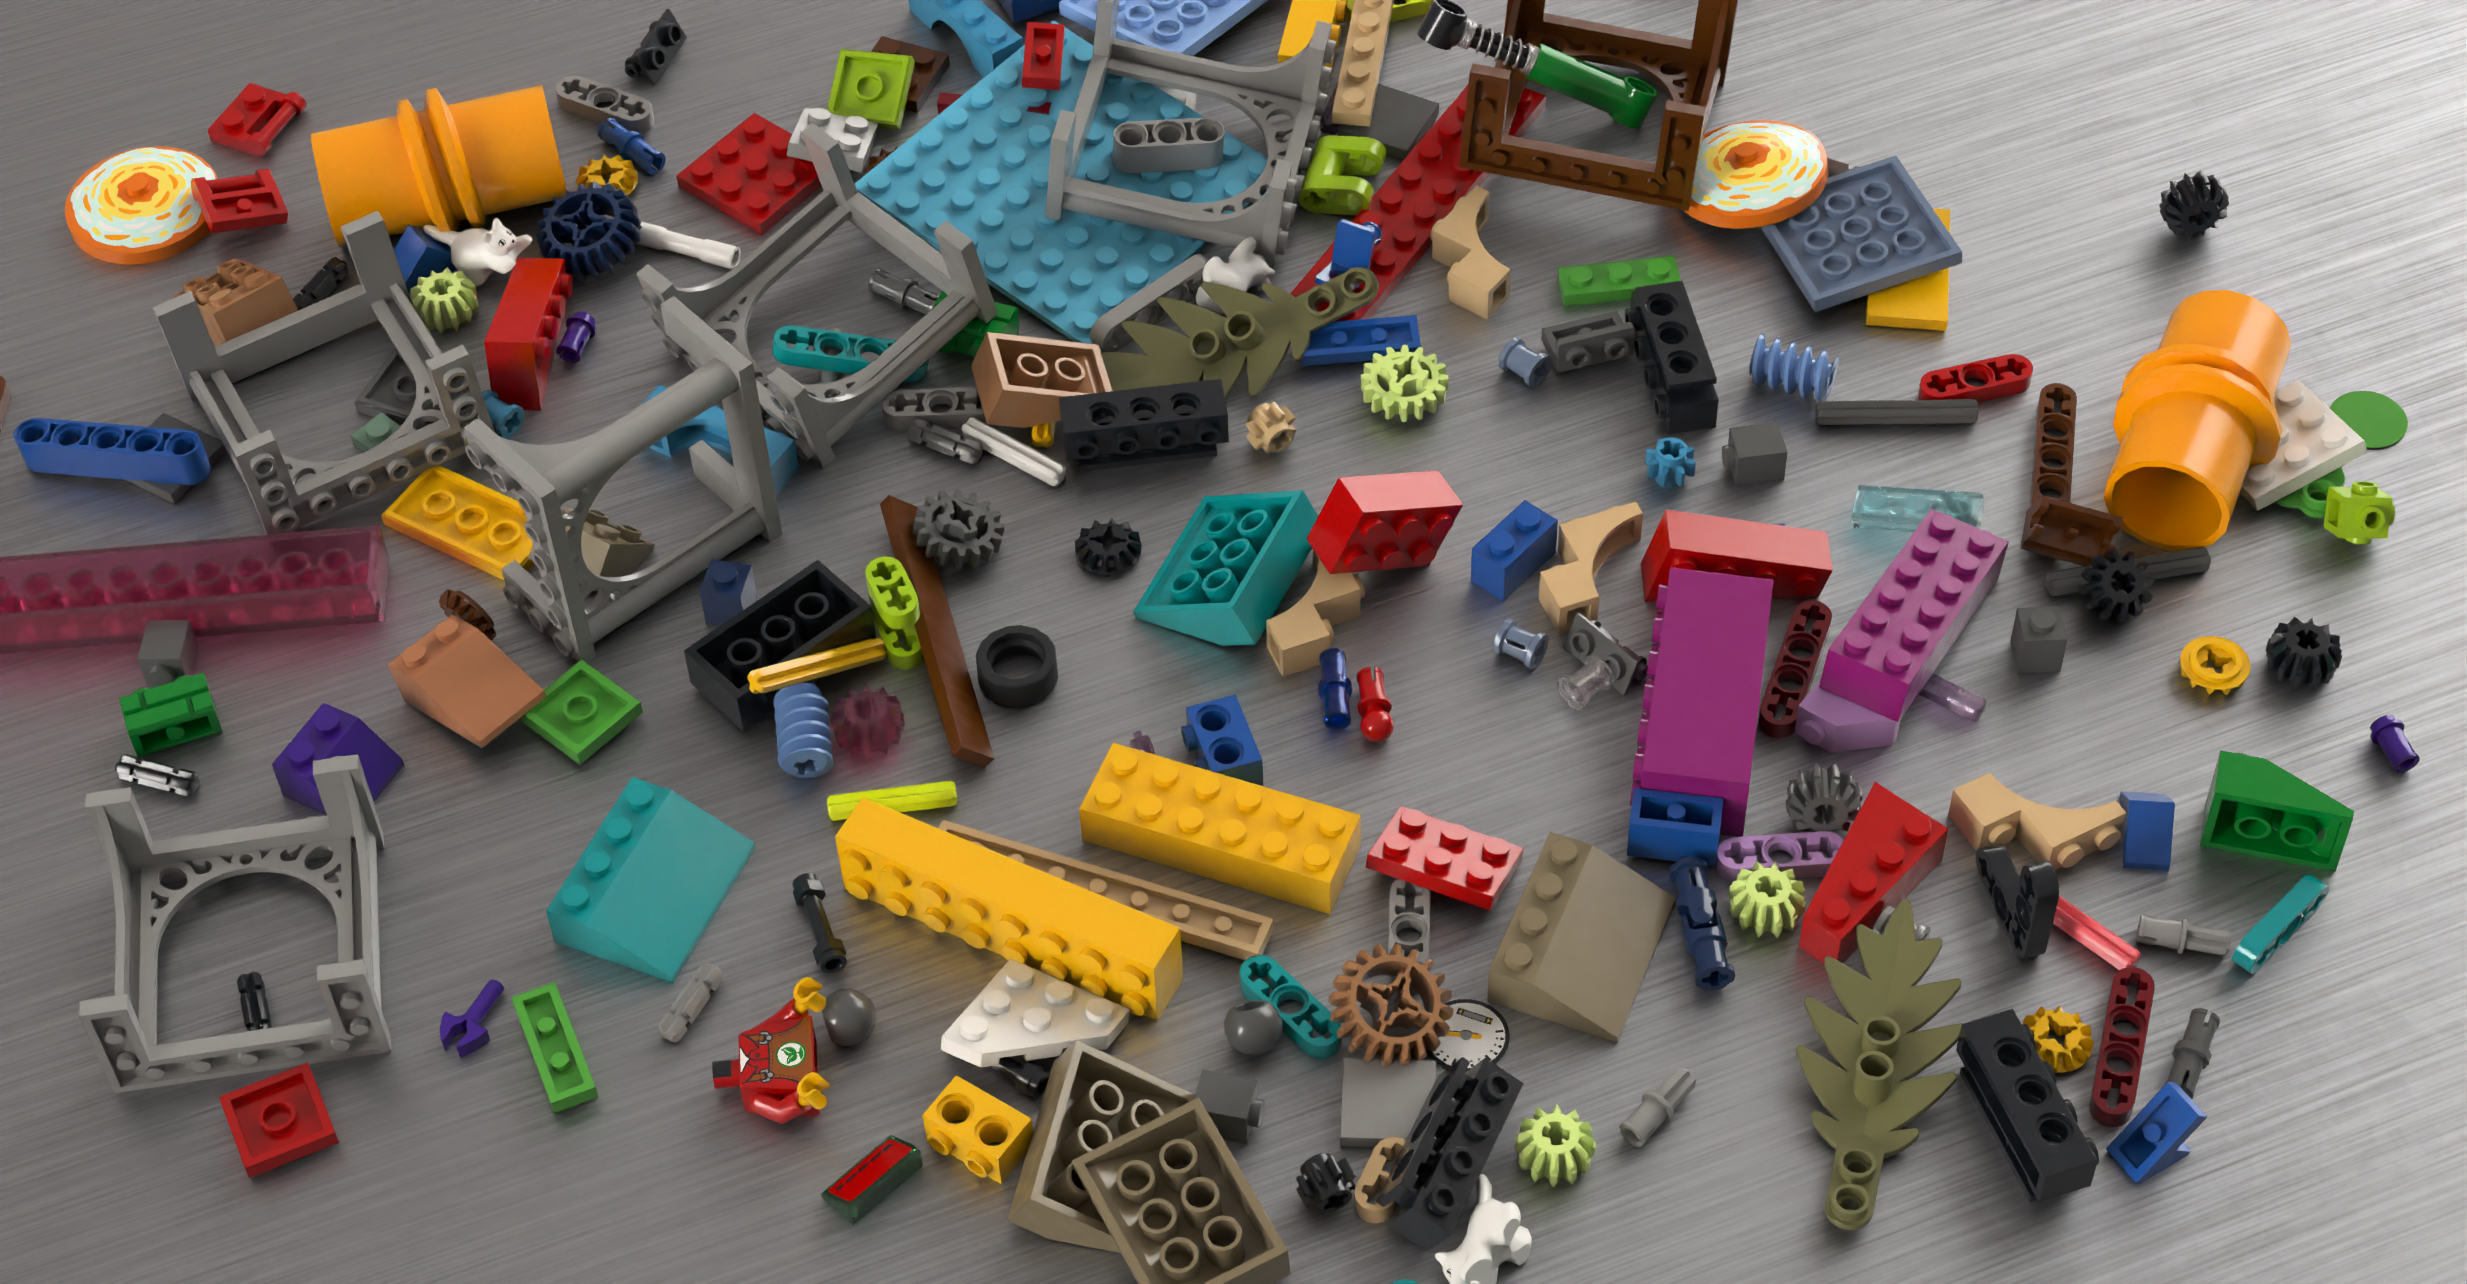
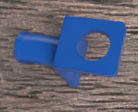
(1351, 248)

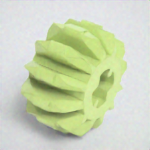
(445, 300)
(1767, 899)
(1555, 1146)

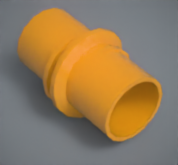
(441, 162)
(2197, 420)

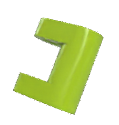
(1325, 173)
(894, 610)

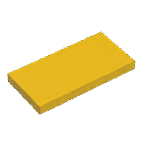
(1915, 303)
(462, 520)

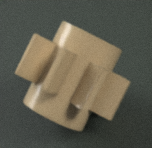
(1270, 427)

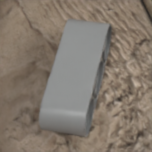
(1168, 145)

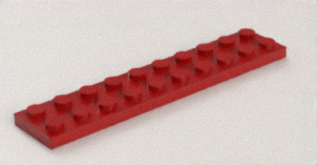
(1417, 197)

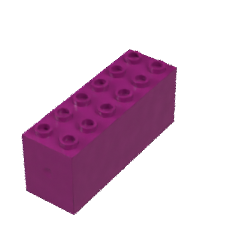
(1704, 689)

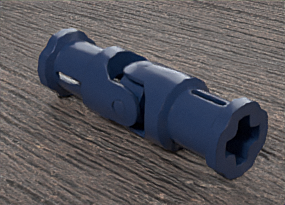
(1701, 923)

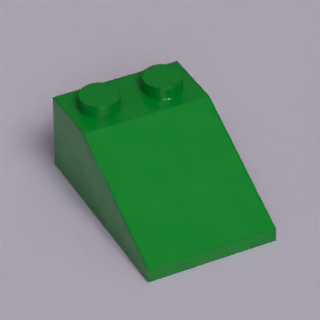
(2272, 814)

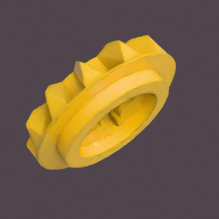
(622, 173)
(2222, 654)
(2076, 1045)

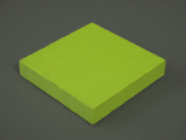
(871, 86)

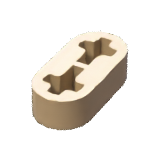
(1373, 1177)

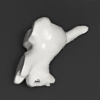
(480, 250)
(1240, 273)
(1490, 1240)

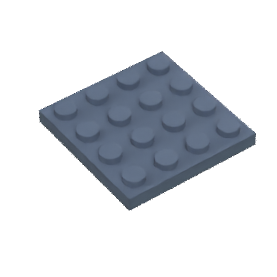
(1863, 236)

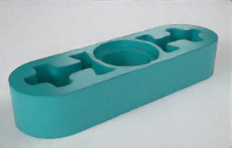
(2280, 923)
(1284, 988)

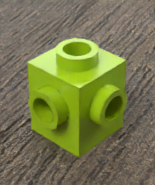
(2359, 512)

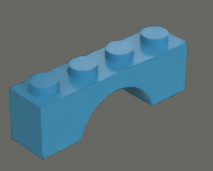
(979, 28)
(712, 429)

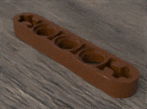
(2050, 447)

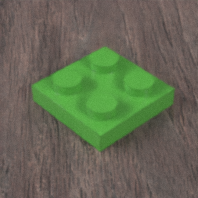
(582, 712)

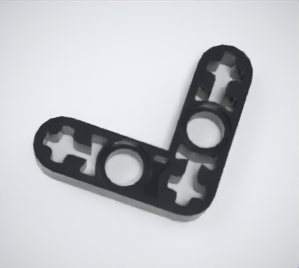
(2022, 902)

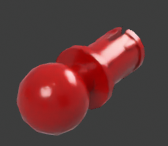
(1374, 706)

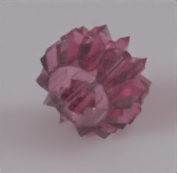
(867, 721)

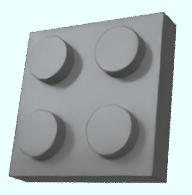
(853, 134)

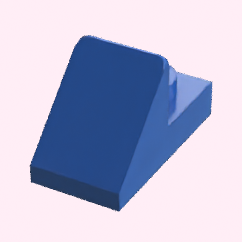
(2157, 1134)

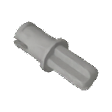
(2182, 935)
(1657, 1107)

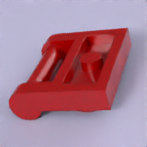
(249, 113)
(240, 201)

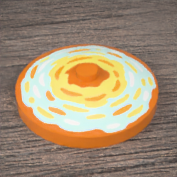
(1757, 174)
(138, 205)

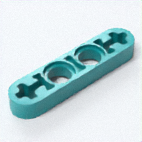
(850, 346)

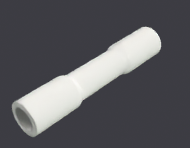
(705, 250)

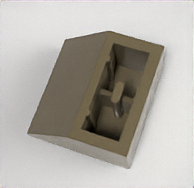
(610, 548)

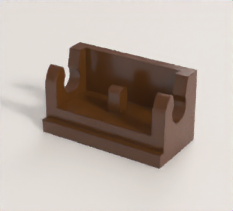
(2068, 531)

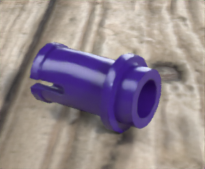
(579, 330)
(2390, 736)

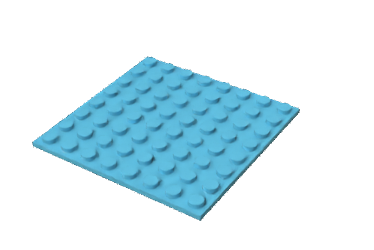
(988, 177)

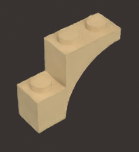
(1474, 275)
(1584, 548)
(1306, 628)
(1995, 815)

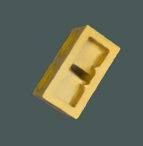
(984, 1122)

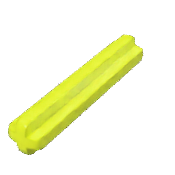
(896, 798)

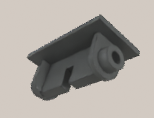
(1590, 639)

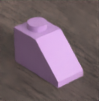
(1841, 724)

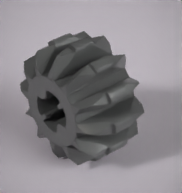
(1823, 799)

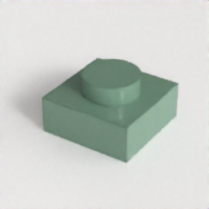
(374, 432)

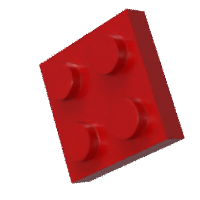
(278, 1120)

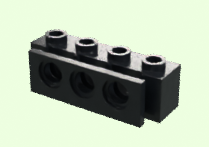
(1673, 357)
(1144, 420)
(2025, 1107)
(1454, 1158)

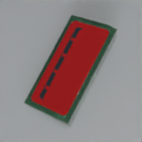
(873, 1178)

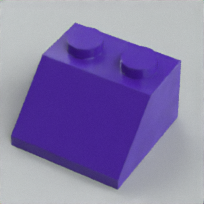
(328, 735)

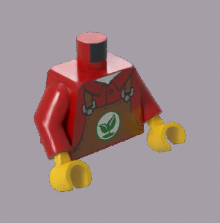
(779, 1061)

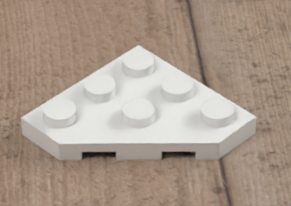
(2310, 447)
(1031, 1017)

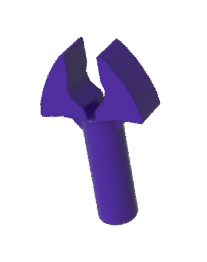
(470, 1021)

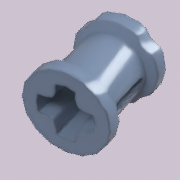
(1524, 362)
(1520, 644)

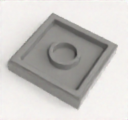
(1381, 1099)

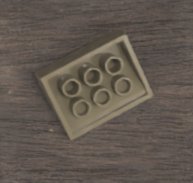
(1579, 940)
(1083, 1107)
(1182, 1204)

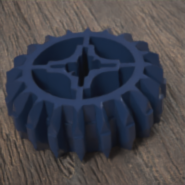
(581, 221)

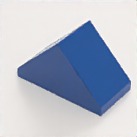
(420, 254)
(2147, 830)

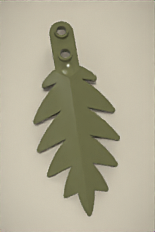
(1251, 334)
(1877, 1058)

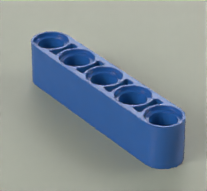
(112, 451)

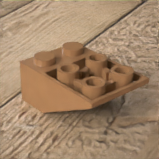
(239, 299)

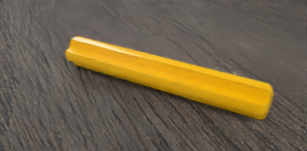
(816, 665)

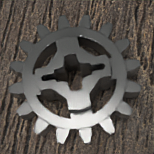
(958, 529)

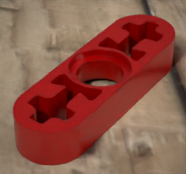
(2002, 374)

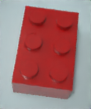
(1384, 521)

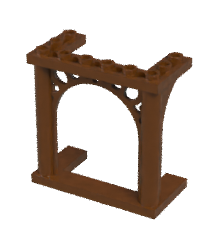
(1668, 60)

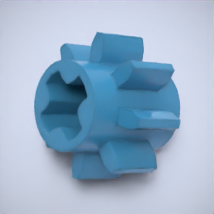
(1670, 462)

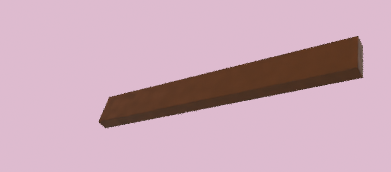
(939, 640)

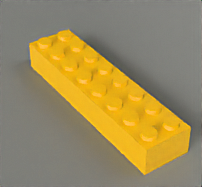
(1010, 908)

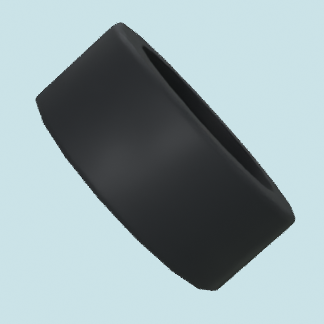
(1018, 691)

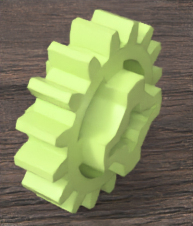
(1404, 383)

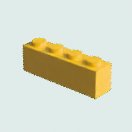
(1302, 22)

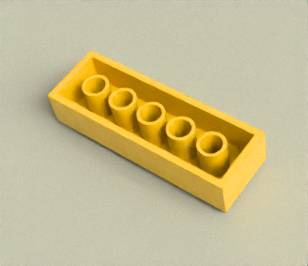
(1221, 828)

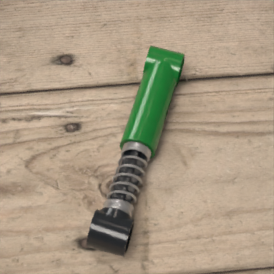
(1624, 98)

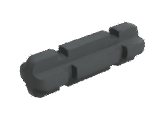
(945, 441)

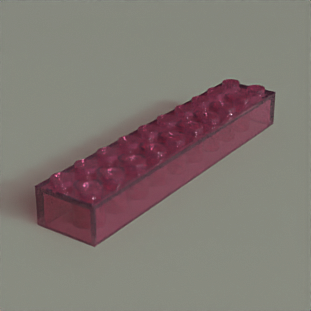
(214, 583)

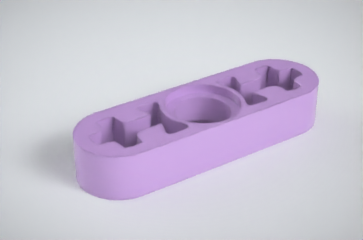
(1793, 843)

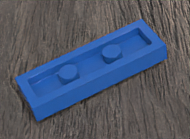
(1361, 339)

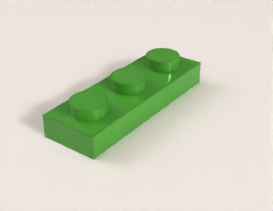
(1613, 279)
(554, 1047)

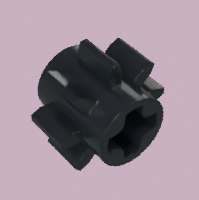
(1325, 1182)

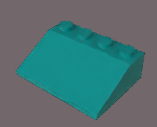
(1231, 566)
(649, 882)

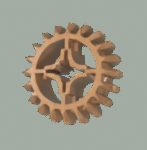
(1374, 1000)

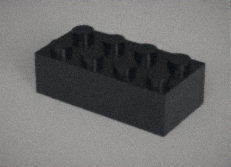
(792, 621)

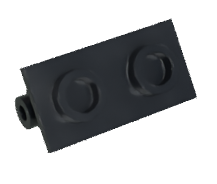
(656, 49)

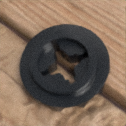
(1120, 557)

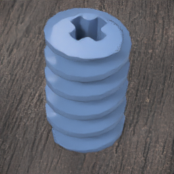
(1792, 369)
(803, 731)

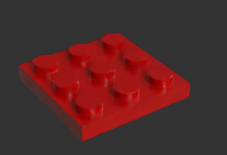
(751, 175)

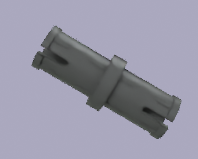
(903, 291)
(2193, 1050)

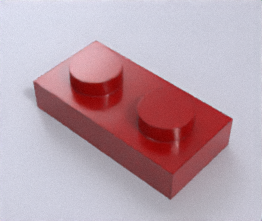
(1043, 55)

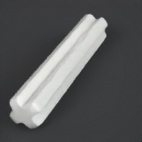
(1015, 452)

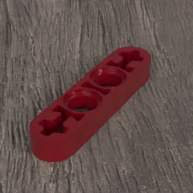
(1795, 668)
(2123, 1046)

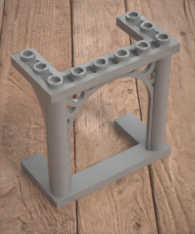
(1281, 88)
(801, 408)
(554, 473)
(338, 483)
(126, 1024)

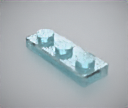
(1906, 507)

